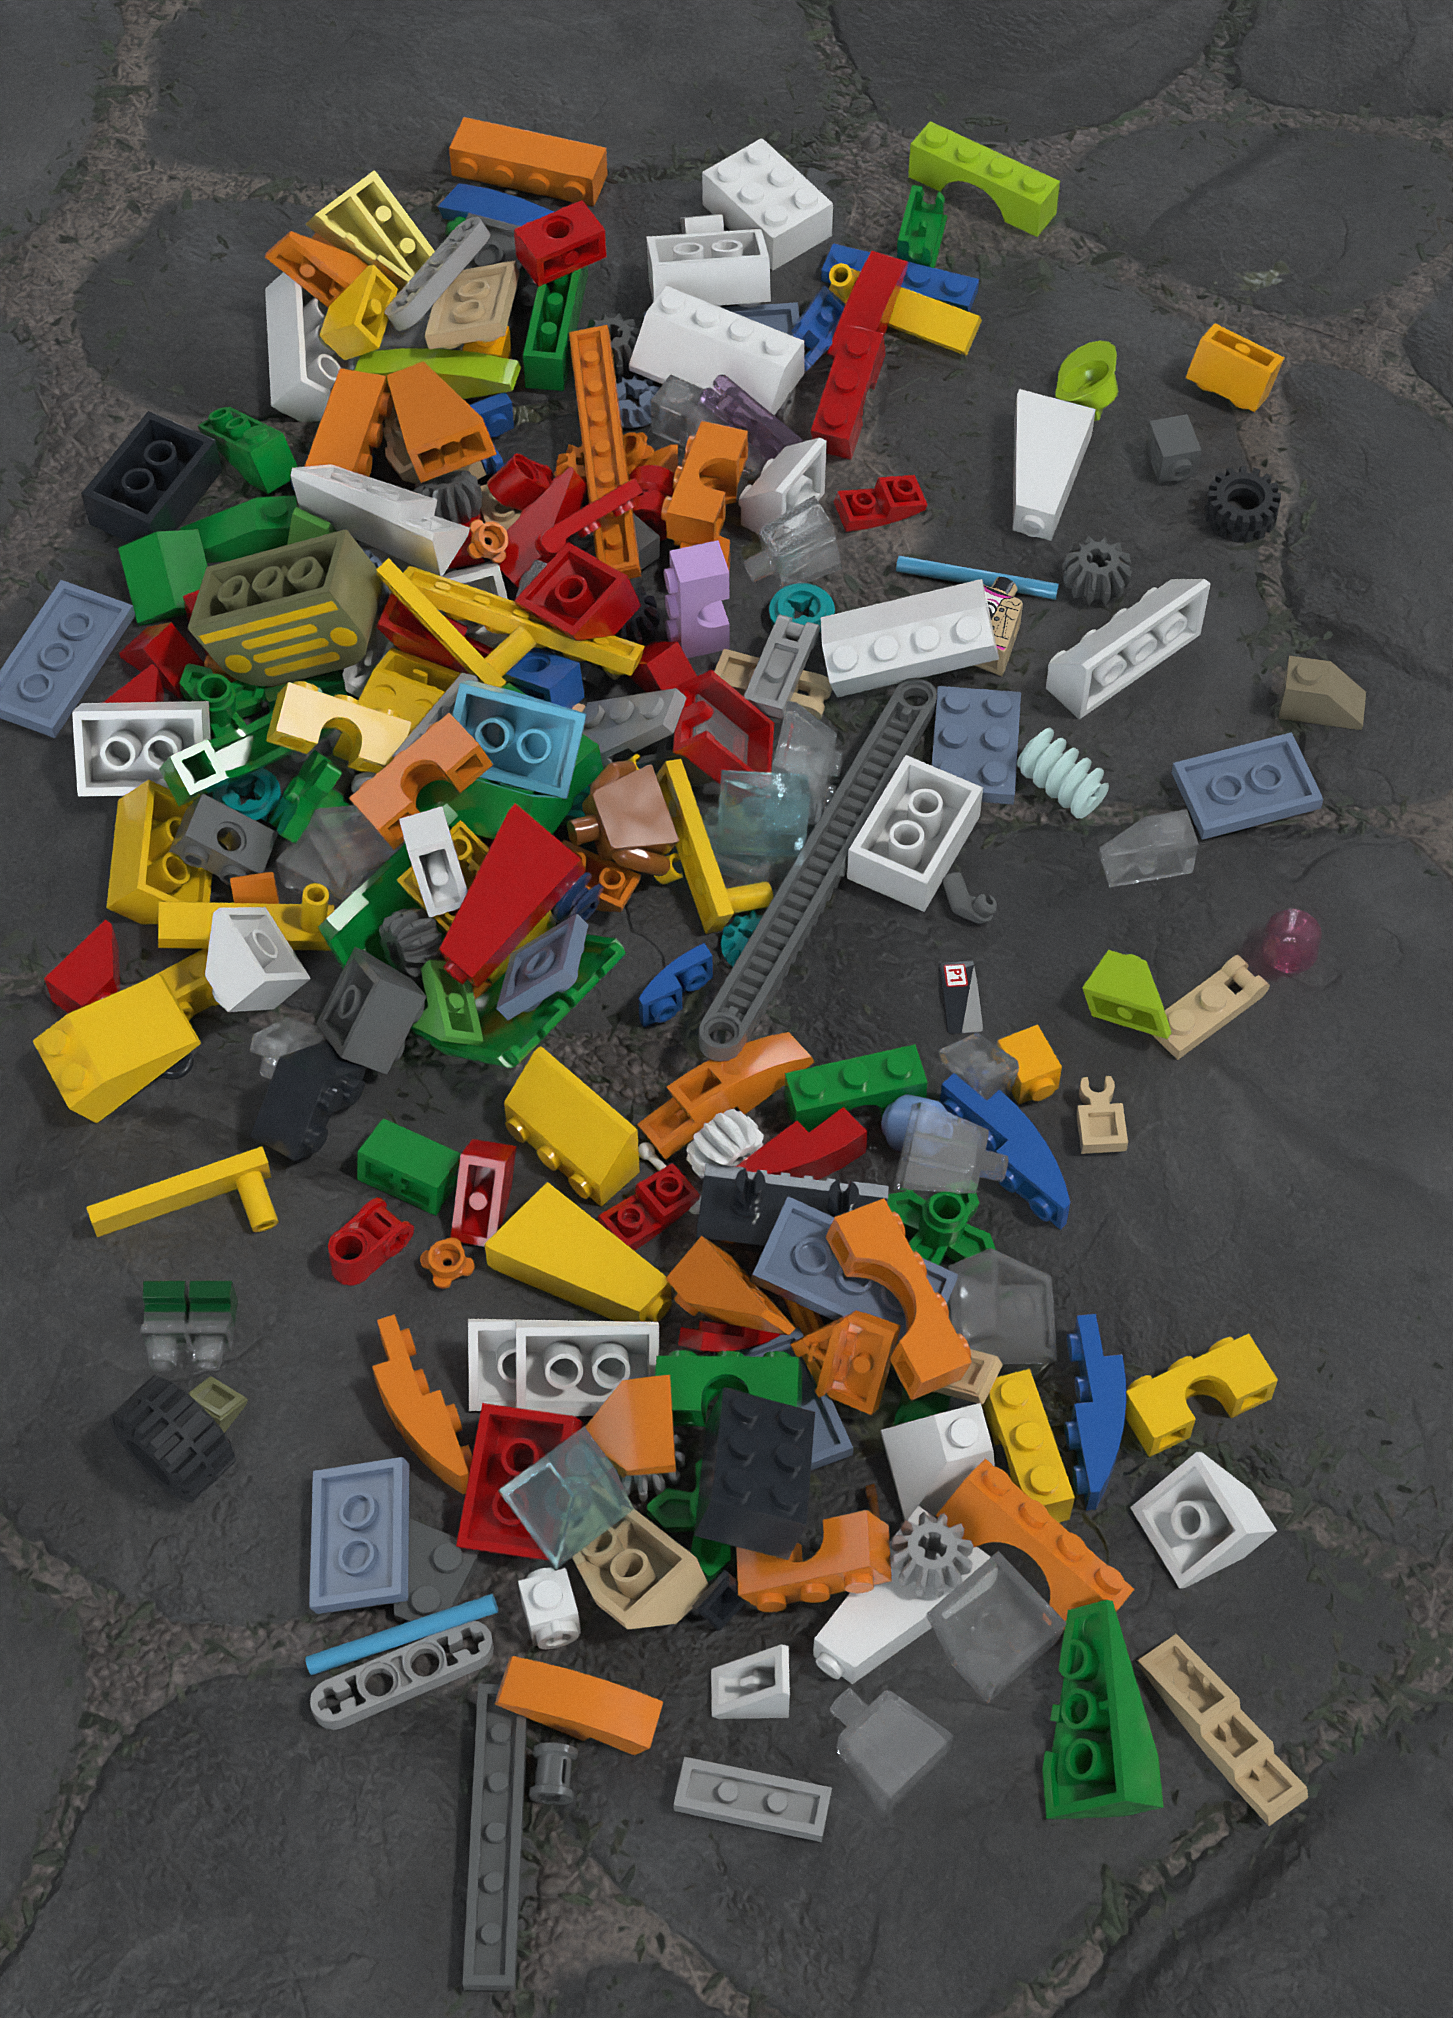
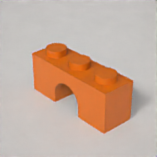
(712, 458)
(439, 754)
(849, 1560)

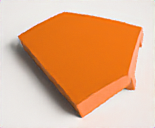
(850, 1358)
(637, 1427)

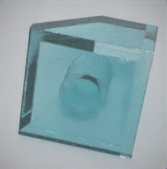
(762, 813)
(568, 1497)

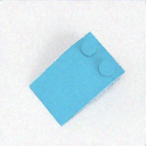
(523, 736)

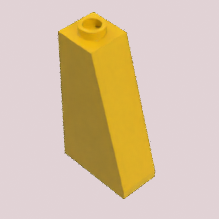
(578, 1260)

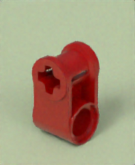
(520, 482)
(373, 1236)

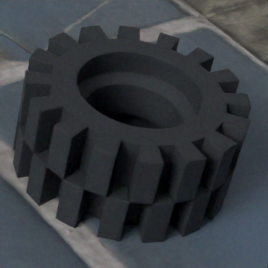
(1247, 487)

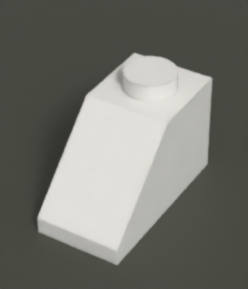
(434, 861)

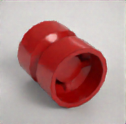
(656, 485)

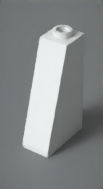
(1047, 457)
(879, 1622)

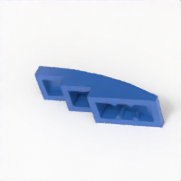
(489, 204)

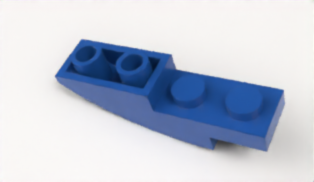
(1031, 1165)
(1098, 1415)

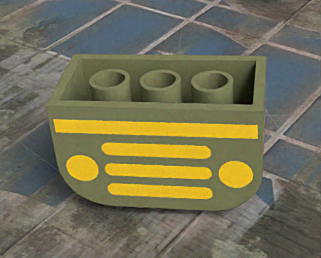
(289, 610)

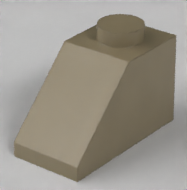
(1321, 695)

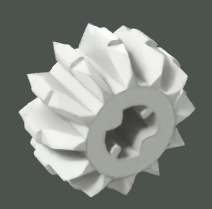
(724, 1141)

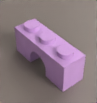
(694, 605)

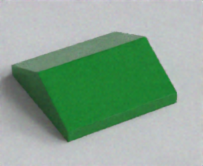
(161, 572)

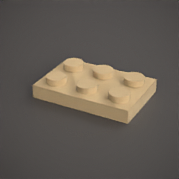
(473, 306)

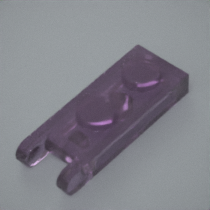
(745, 413)

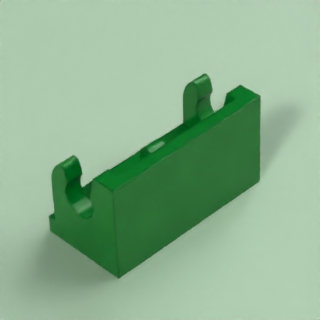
(922, 229)
(408, 1166)

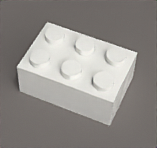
(767, 193)
(712, 266)
(129, 742)
(914, 833)

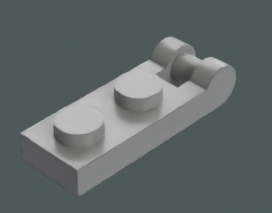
(781, 665)

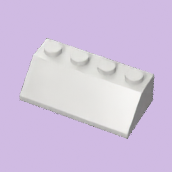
(704, 340)
(299, 360)
(908, 638)
(1128, 645)

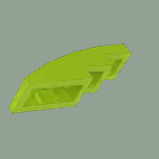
(464, 371)

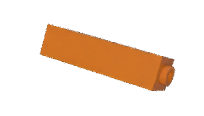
(437, 423)

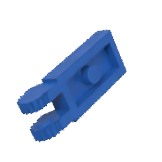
(818, 324)

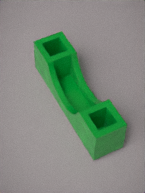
(223, 760)

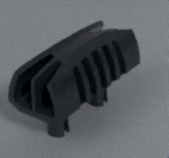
(744, 1205)

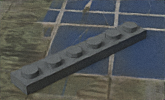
(495, 1846)

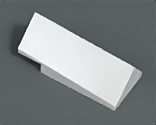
(380, 515)
(556, 1362)

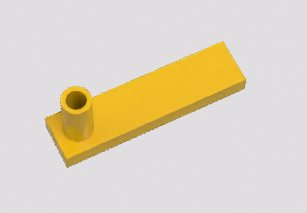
(917, 314)
(488, 669)
(712, 899)
(190, 922)
(238, 1172)

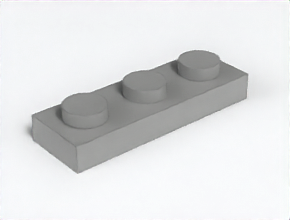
(752, 1799)

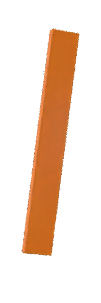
(603, 444)

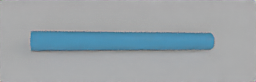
(964, 575)
(401, 1634)

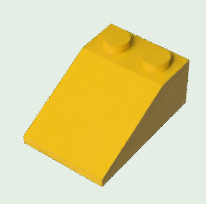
(116, 1046)

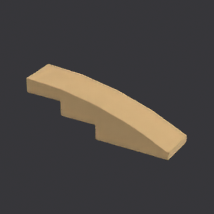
(1222, 1729)

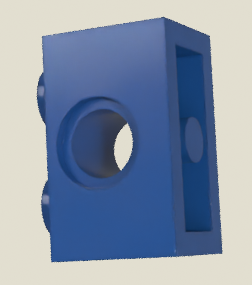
(548, 678)

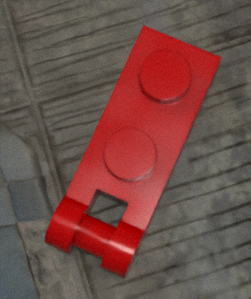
(586, 519)

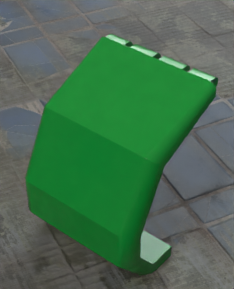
(505, 1041)

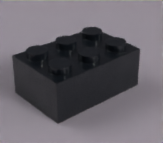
(152, 479)
(755, 1474)

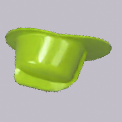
(1089, 376)

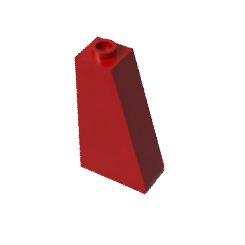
(510, 895)

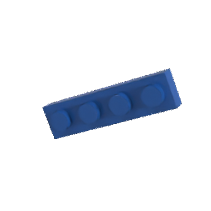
(932, 282)

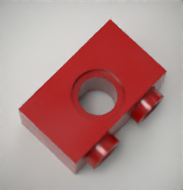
(560, 243)

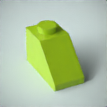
(1126, 994)

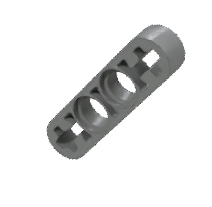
(437, 273)
(406, 1682)

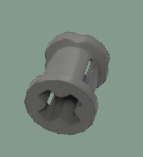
(553, 1773)

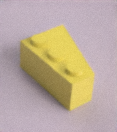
(374, 228)

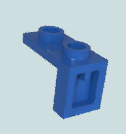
(498, 418)

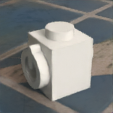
(549, 1608)

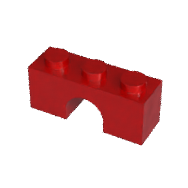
(844, 395)

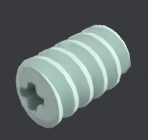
(1061, 774)

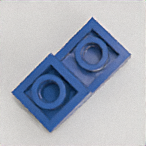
(664, 993)

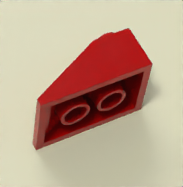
(504, 1447)

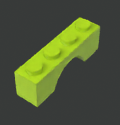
(1022, 193)

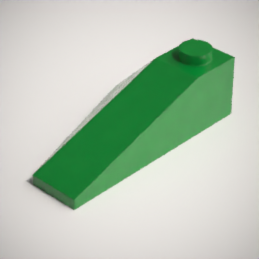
(1102, 1738)

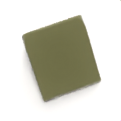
(219, 1401)

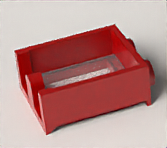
(722, 729)

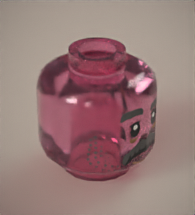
(1292, 939)

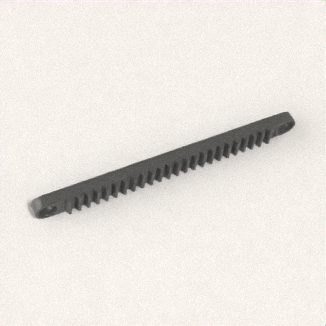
(814, 874)

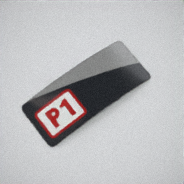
(961, 997)

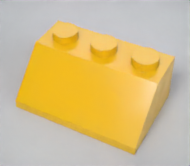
(142, 862)
(572, 1128)

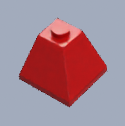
(580, 595)

